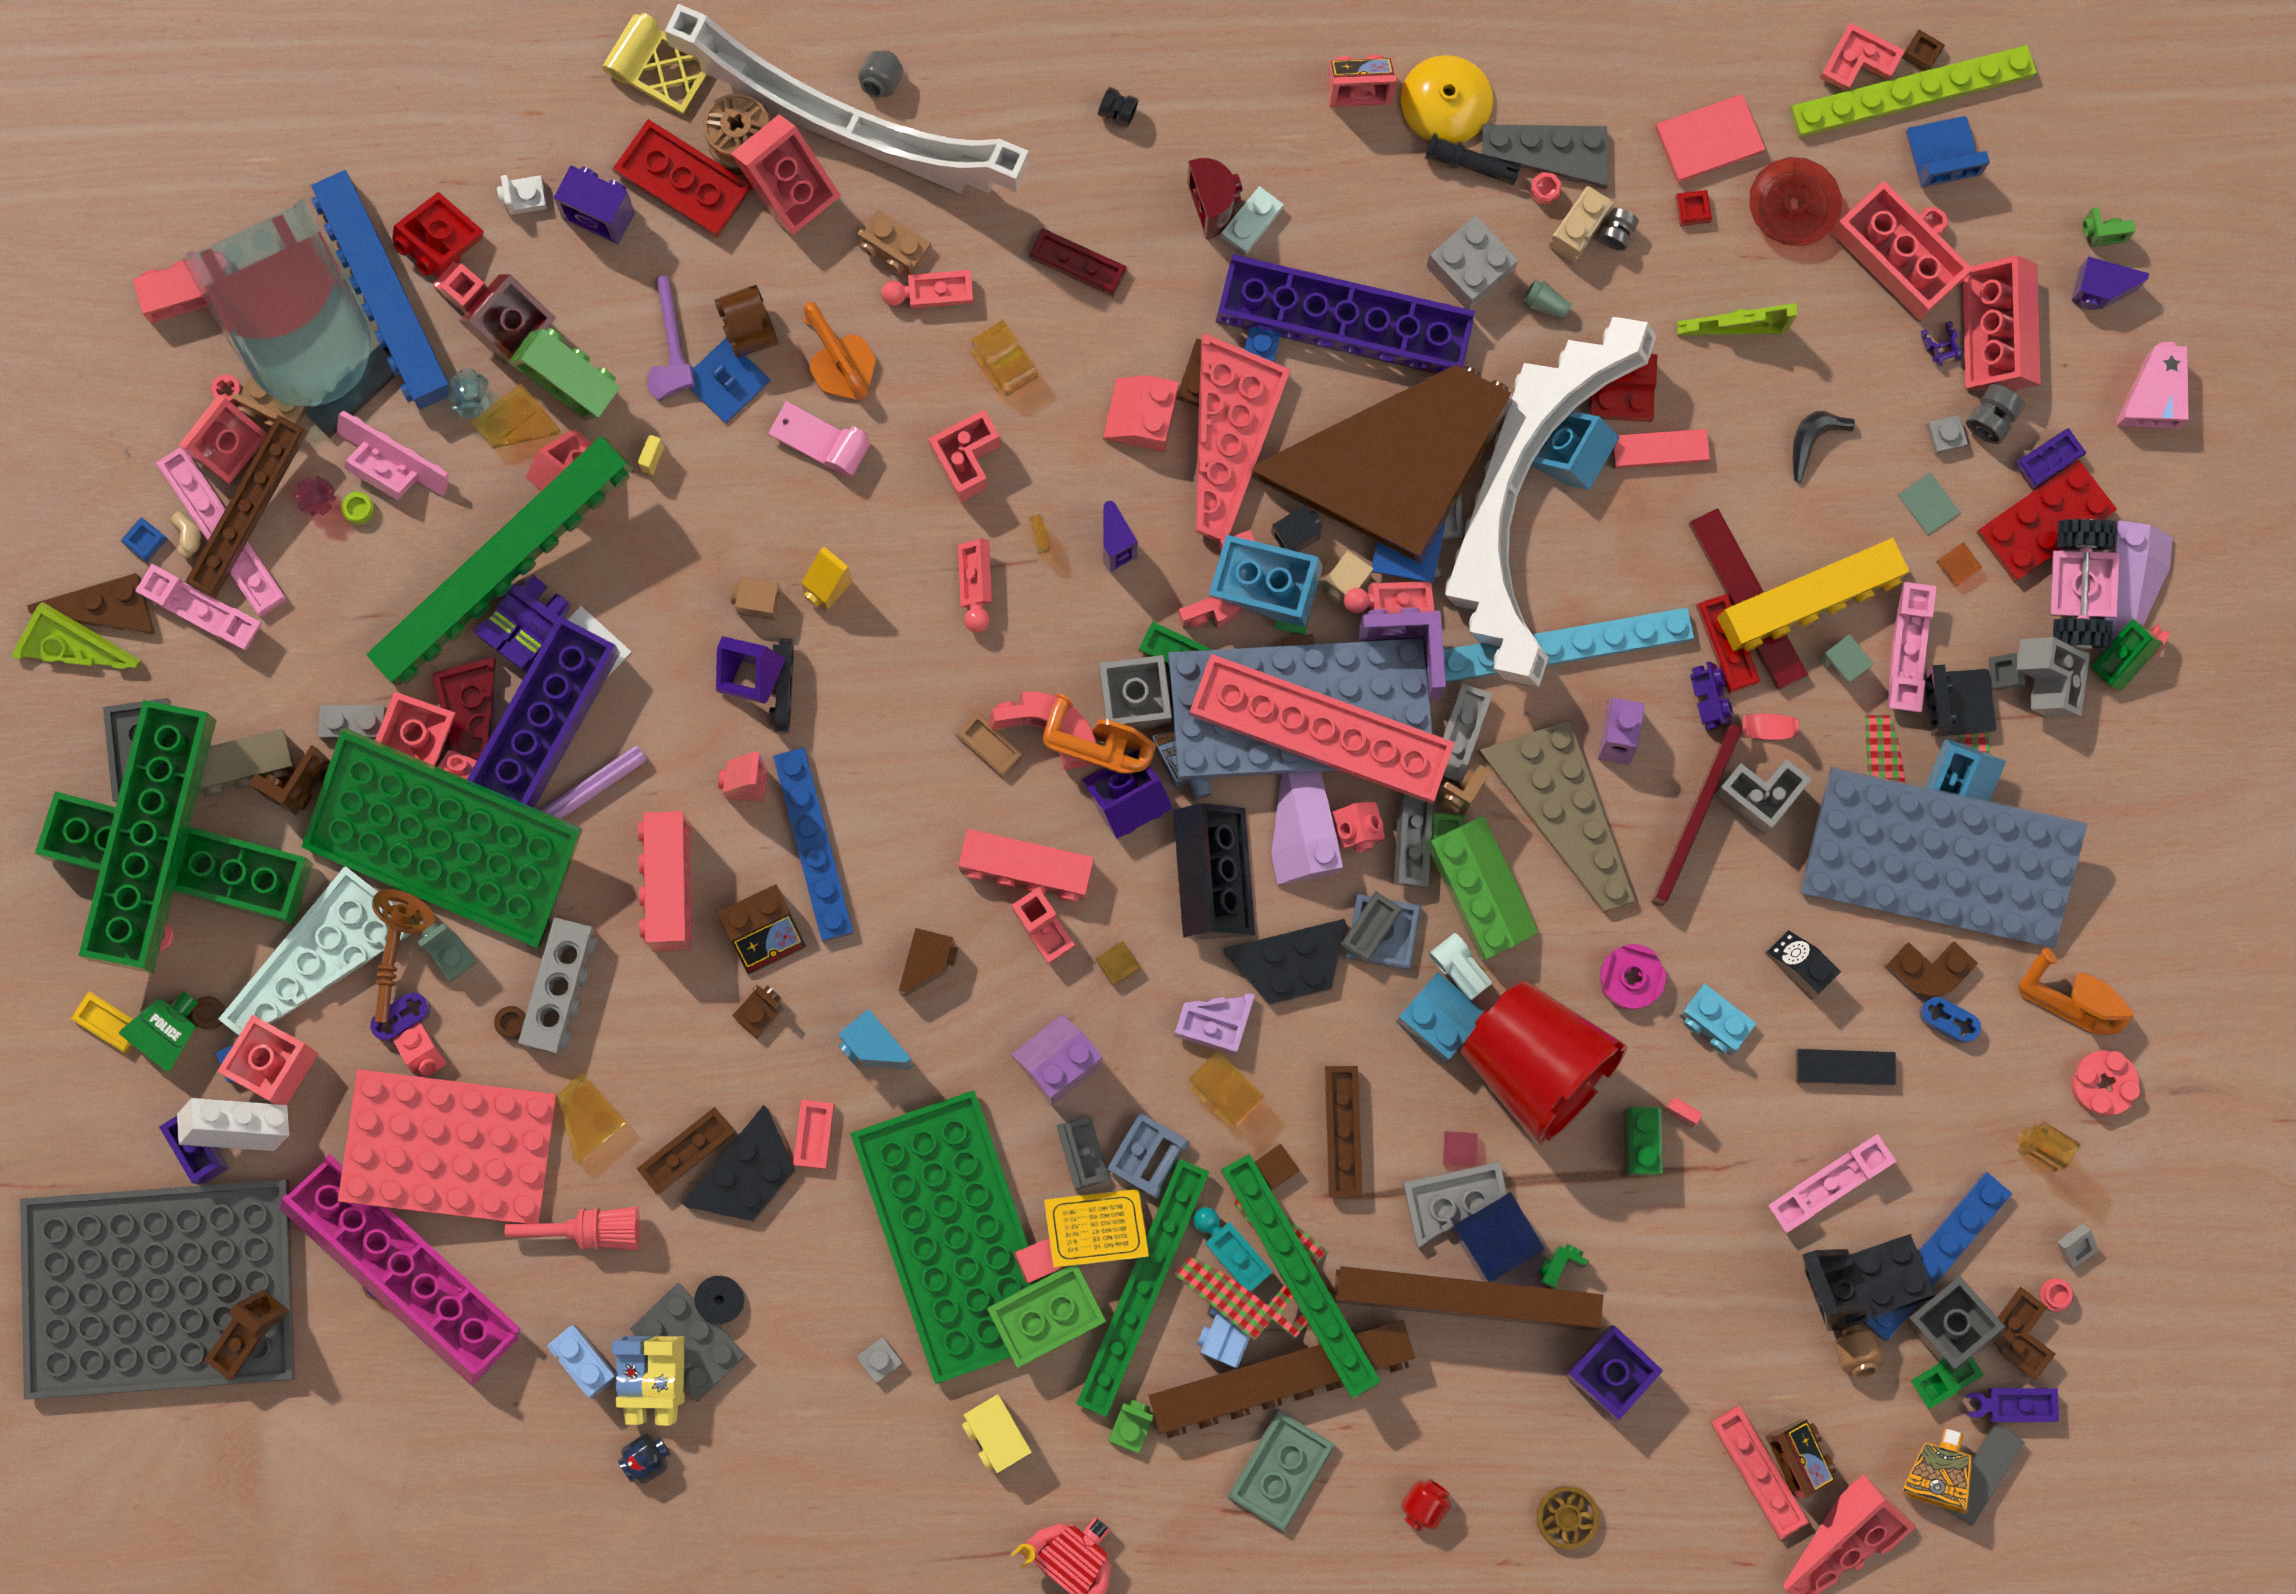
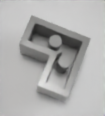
(2058, 675)
(1763, 801)

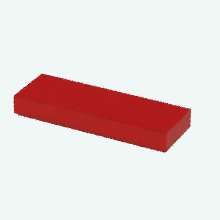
(1736, 665)

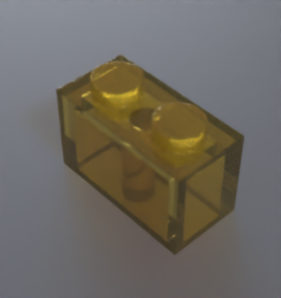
(1225, 1089)

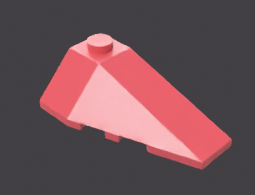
(1853, 1530)

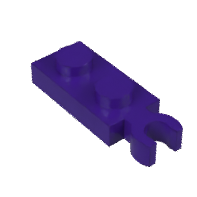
(2017, 1405)

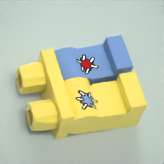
(649, 1377)

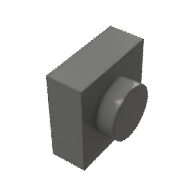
(2004, 673)

